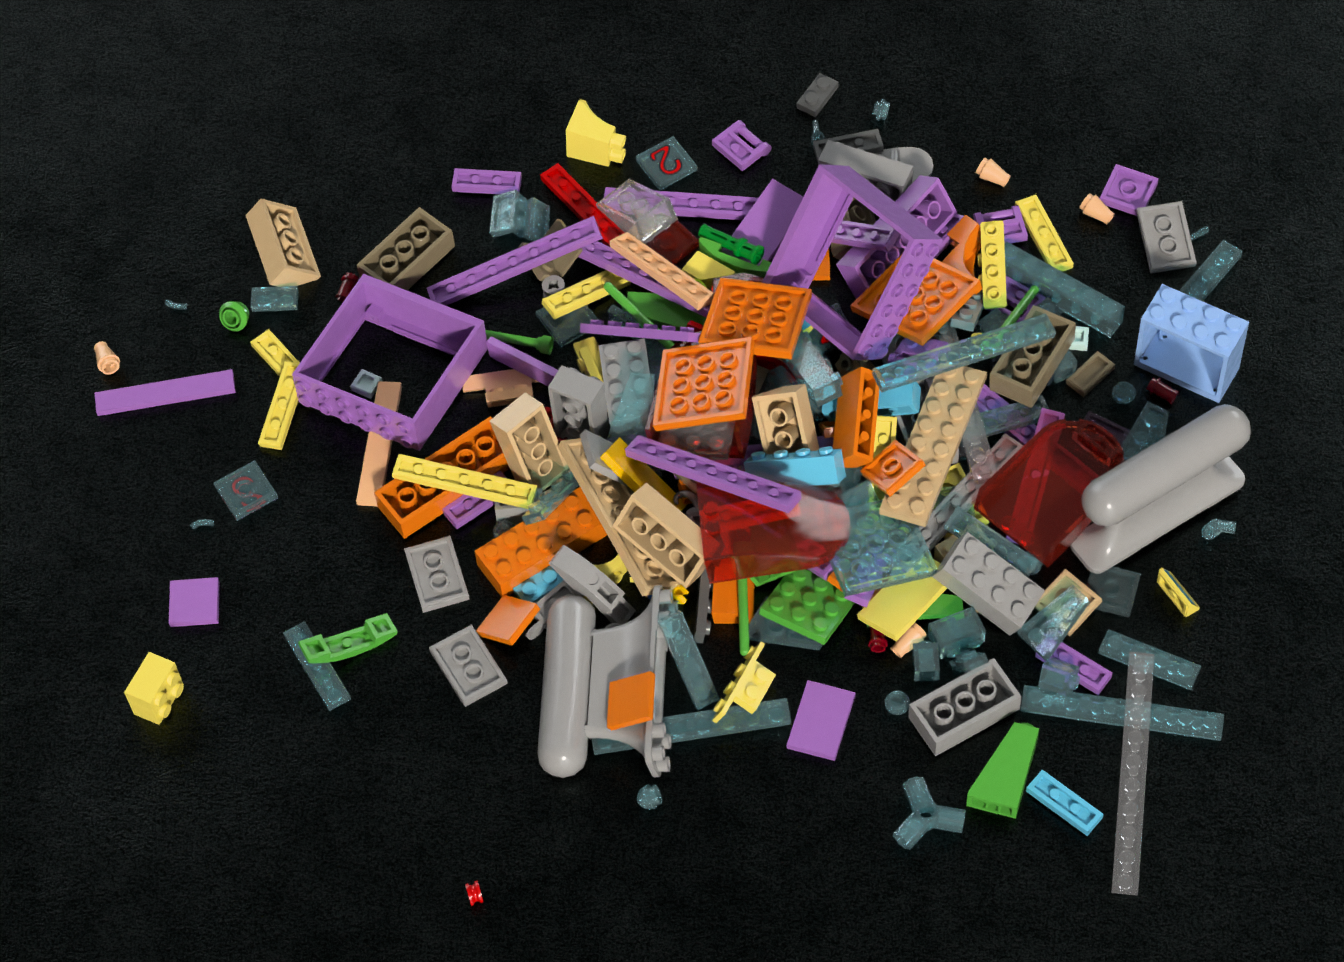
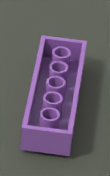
(926, 202)

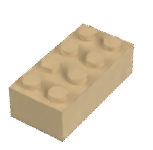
(529, 442)
(663, 534)

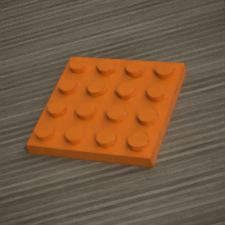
(938, 299)
(759, 311)
(704, 384)

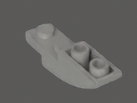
(593, 584)

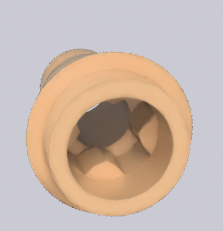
(992, 172)
(1096, 209)
(106, 358)
(905, 643)

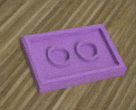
(821, 720)

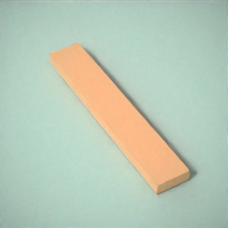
(662, 270)
(378, 448)

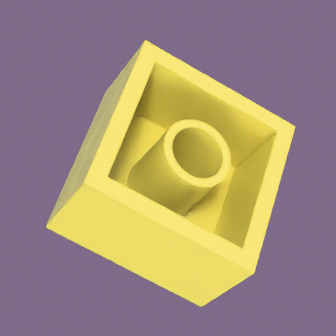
(154, 688)

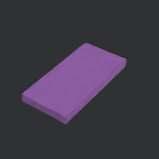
(768, 219)

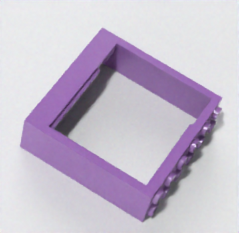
(810, 238)
(405, 315)

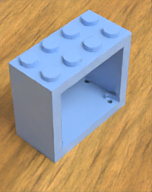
(1190, 343)

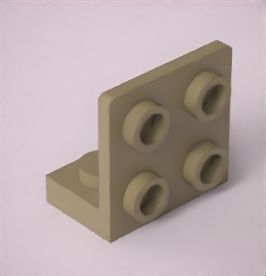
(559, 265)

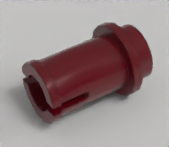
(348, 282)
(1162, 390)
(877, 641)

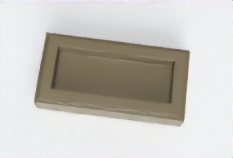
(1090, 374)

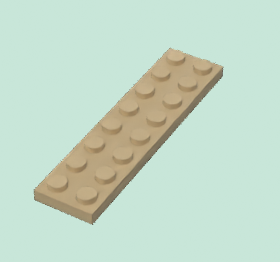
(936, 442)
(607, 500)

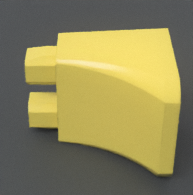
(592, 138)

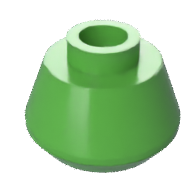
(234, 315)

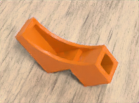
(965, 244)

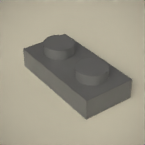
(817, 95)

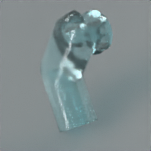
(1216, 527)

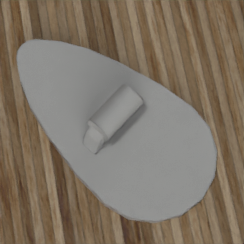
(918, 158)

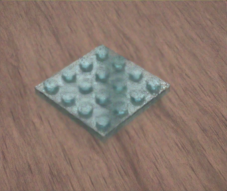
(880, 552)

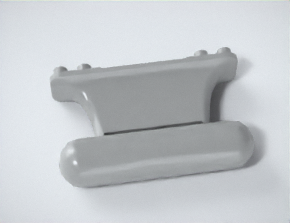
(1162, 487)
(577, 681)

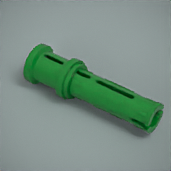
(740, 246)

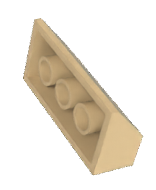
(282, 244)
(785, 419)

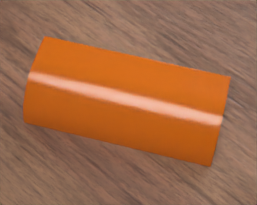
(856, 418)
(726, 602)

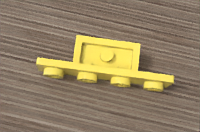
(993, 265)
(589, 357)
(748, 687)

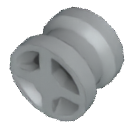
(550, 282)

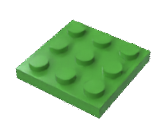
(807, 605)

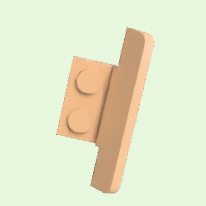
(500, 386)

